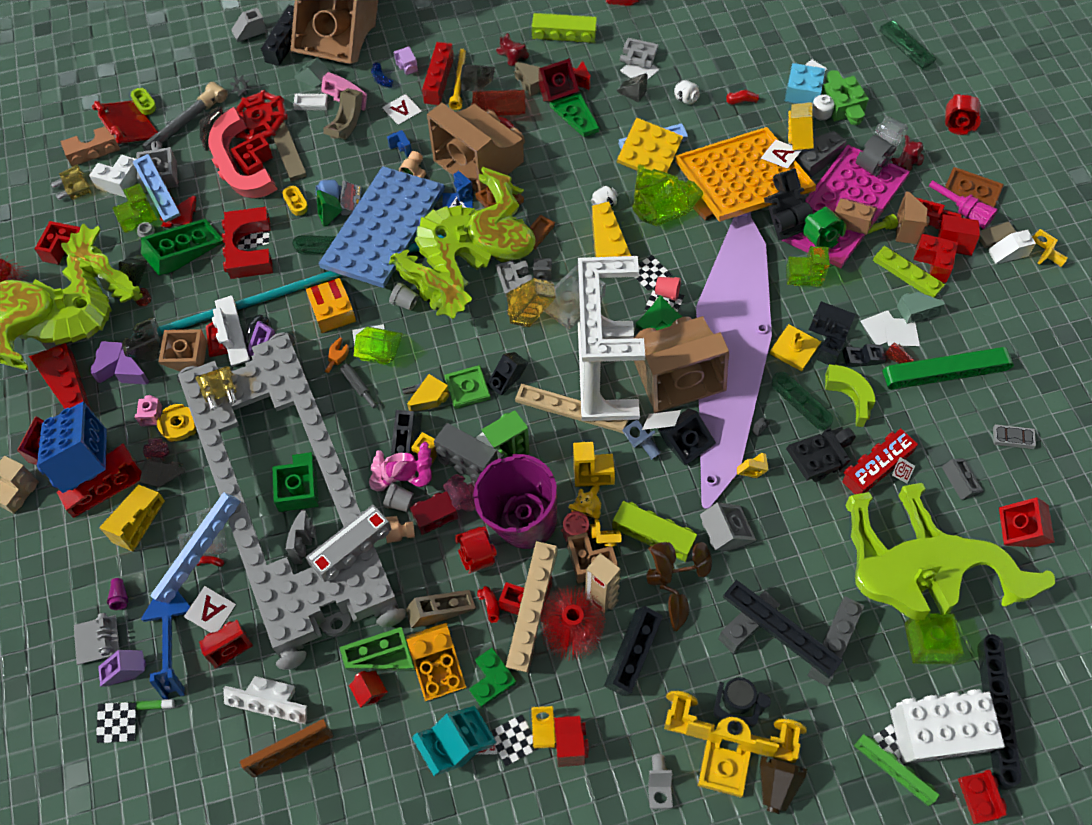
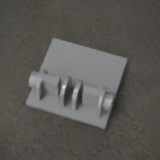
(96, 639)

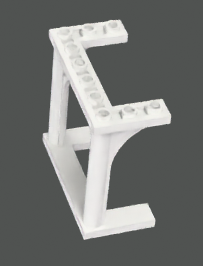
(604, 339)

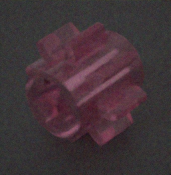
(155, 448)

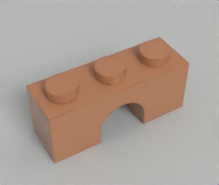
(80, 152)

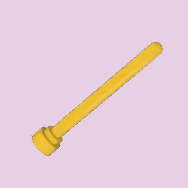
(455, 101)

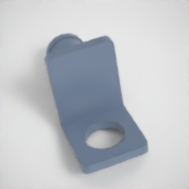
(644, 439)

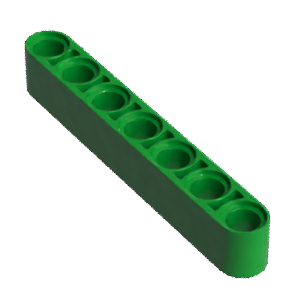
(947, 368)

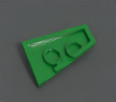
(576, 114)

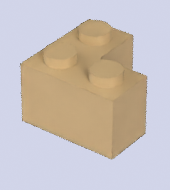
(15, 484)

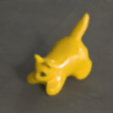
(587, 503)

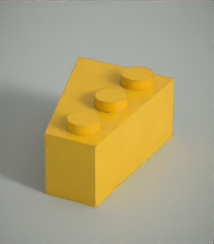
(132, 517)

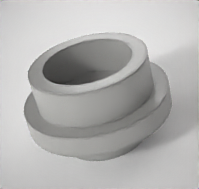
(145, 229)

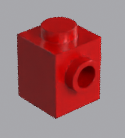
(367, 688)

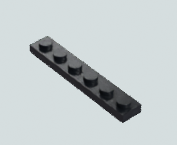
(782, 629)

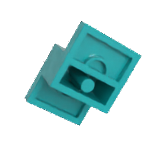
(454, 740)

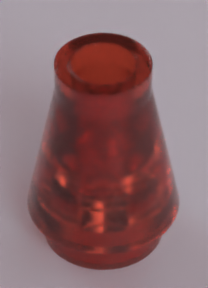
(898, 354)

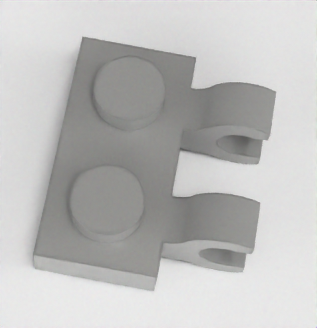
(509, 272)

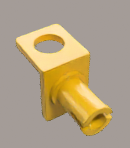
(1049, 251)

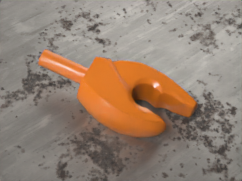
(336, 356)

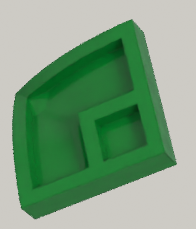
(658, 316)

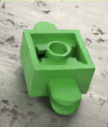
(848, 97)

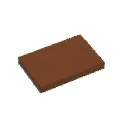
(967, 183)

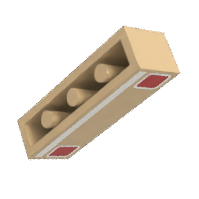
(603, 582)

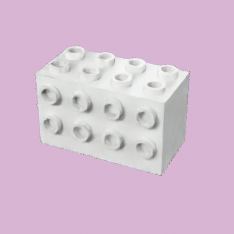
(946, 726)

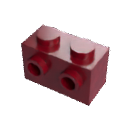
(433, 512)

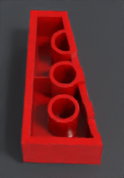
(120, 474)

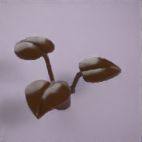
(664, 558)

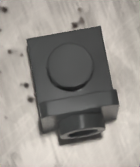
(542, 269)

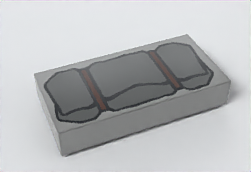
(1014, 436)

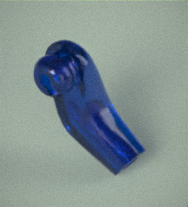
(379, 77)

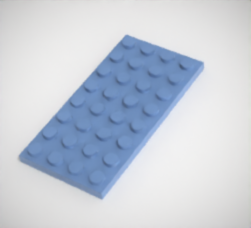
(381, 226)

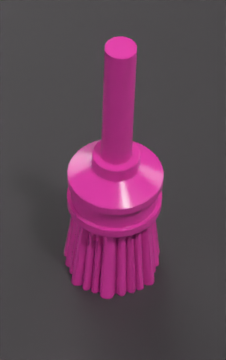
(968, 206)

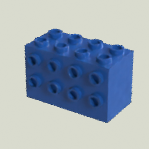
(72, 447)

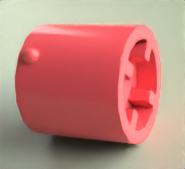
(575, 524)

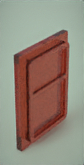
(501, 102)

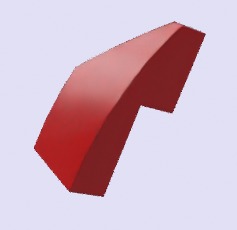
(186, 210)

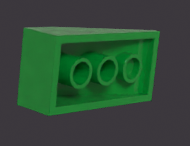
(179, 246)

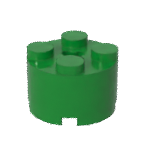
(824, 228)

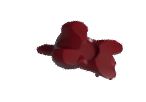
(512, 50)
(910, 155)

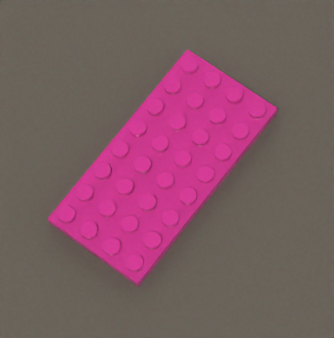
(852, 182)

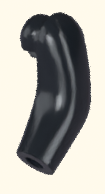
(251, 327)

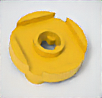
(181, 431)

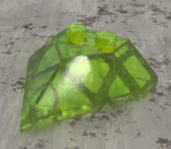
(663, 196)

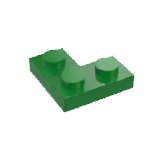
(496, 679)

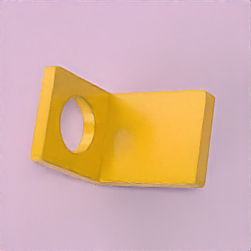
(543, 728)

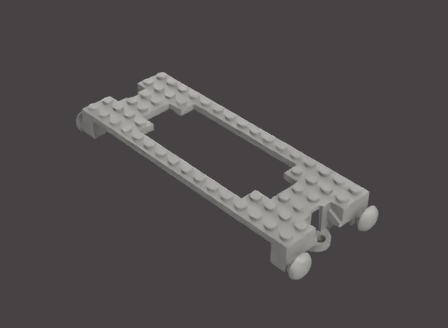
(289, 600)

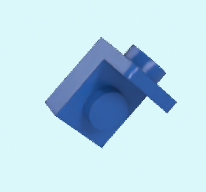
(400, 140)
(463, 186)

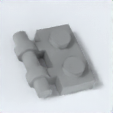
(640, 49)

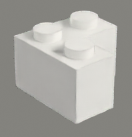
(115, 178)

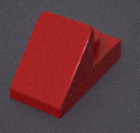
(582, 76)

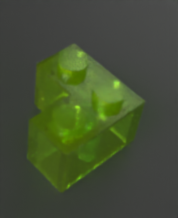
(135, 210)
(809, 269)

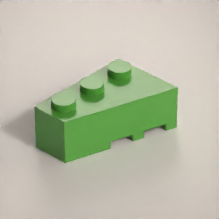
(508, 435)

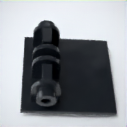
(832, 321)

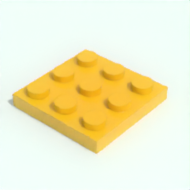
(649, 147)

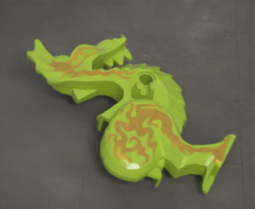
(471, 235)
(64, 314)

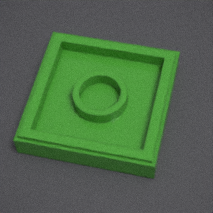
(467, 387)

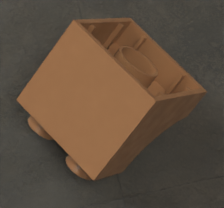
(332, 27)
(472, 141)
(682, 363)

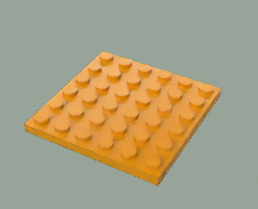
(735, 175)

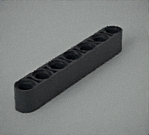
(1003, 701)

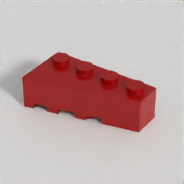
(61, 374)

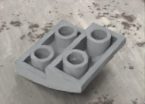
(300, 536)

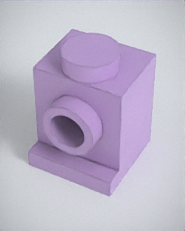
(406, 60)

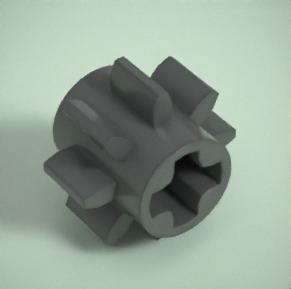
(244, 82)

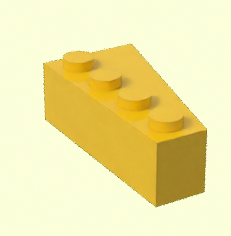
(607, 233)

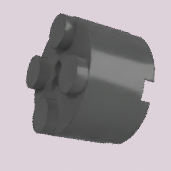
(875, 155)

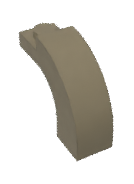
(347, 114)

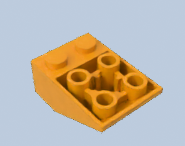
(435, 661)

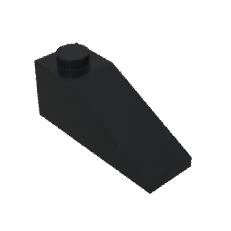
(406, 431)

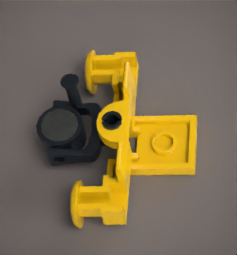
(723, 768)

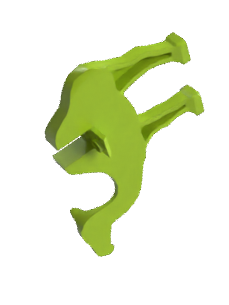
(929, 562)

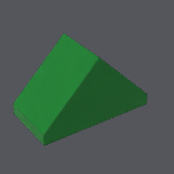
(327, 207)

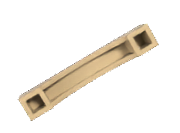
(531, 606)

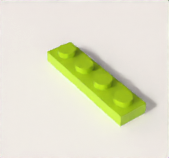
(908, 272)

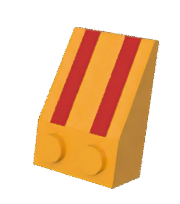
(331, 305)

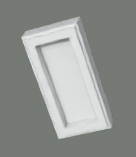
(310, 102)

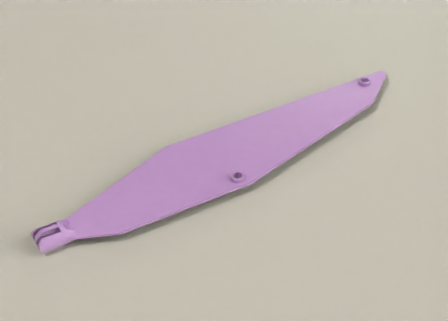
(739, 308)

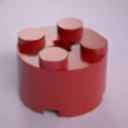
(963, 114)
(475, 549)

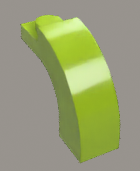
(855, 386)

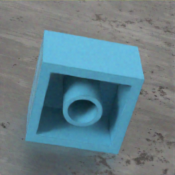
(804, 83)

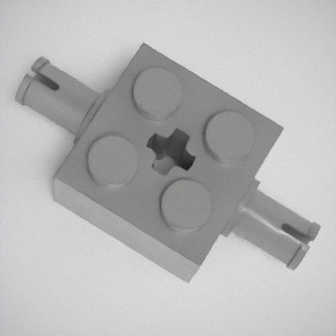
(164, 162)

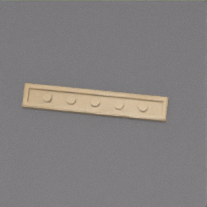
(561, 405)

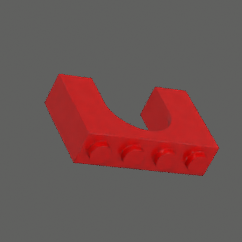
(236, 226)

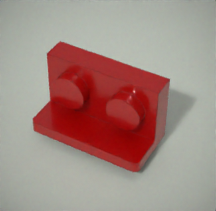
(983, 797)

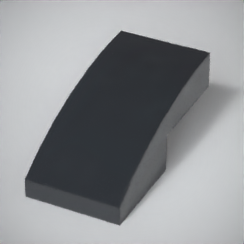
(866, 356)

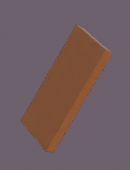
(286, 748)

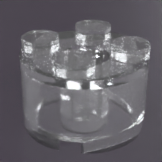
(892, 131)

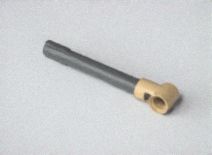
(212, 94)

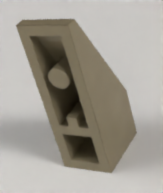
(439, 607)

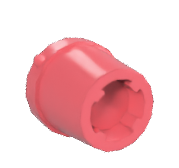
(668, 287)

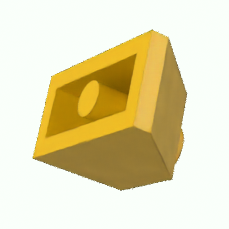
(429, 394)

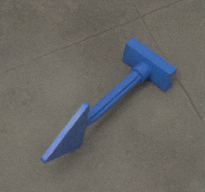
(166, 680)

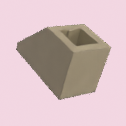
(528, 77)

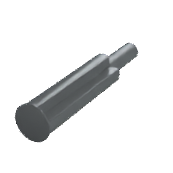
(357, 383)

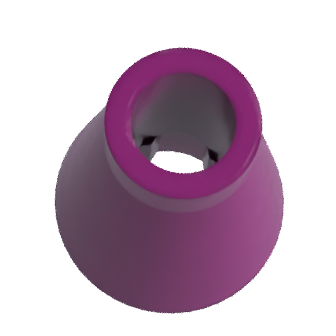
(117, 595)

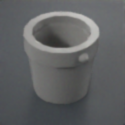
(403, 297)
(398, 498)

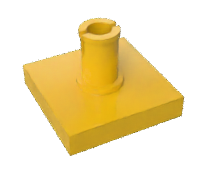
(795, 347)

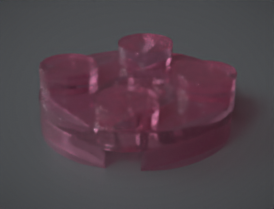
(460, 493)

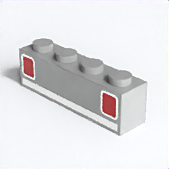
(349, 543)

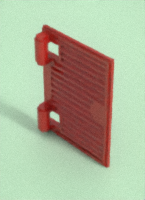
(125, 120)

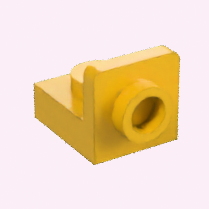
(753, 467)

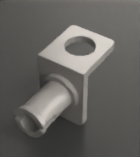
(659, 782)

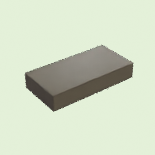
(994, 234)

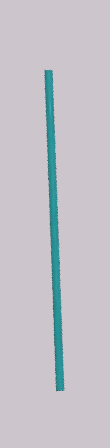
(265, 296)

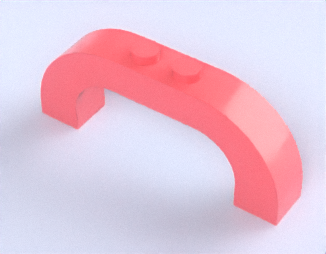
(220, 136)

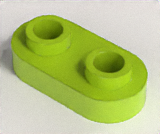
(143, 101)

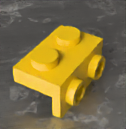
(608, 537)

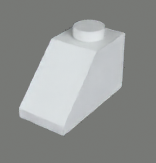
(1012, 247)

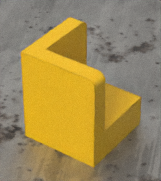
(425, 438)

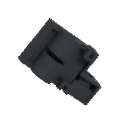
(788, 205)
(822, 453)

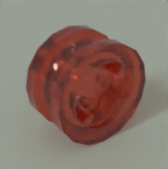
(147, 298)

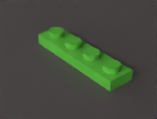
(901, 773)

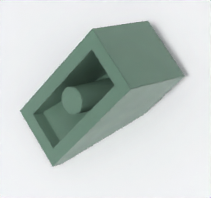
(312, 72)
(918, 306)

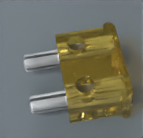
(74, 183)
(217, 385)

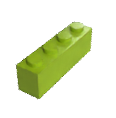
(564, 27)
(651, 529)

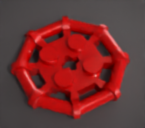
(256, 105)

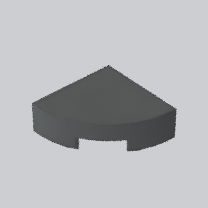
(760, 426)

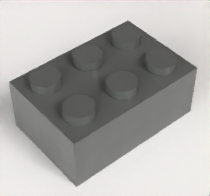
(463, 451)

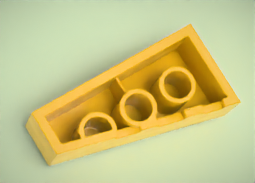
(801, 126)

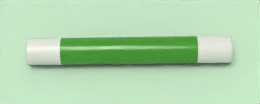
(154, 704)

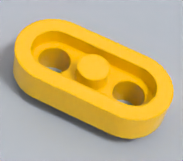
(295, 200)

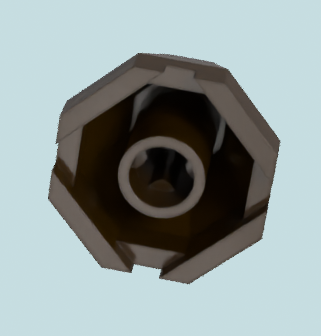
(779, 783)

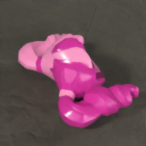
(401, 468)

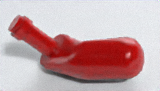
(211, 560)

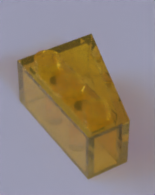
(529, 301)

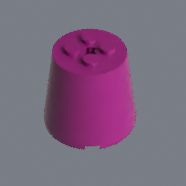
(517, 489)

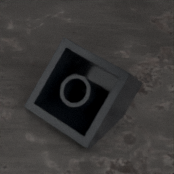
(688, 436)

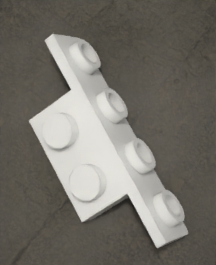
(230, 330)
(267, 698)

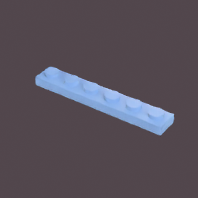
(195, 548)

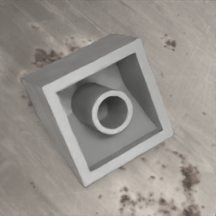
(727, 526)

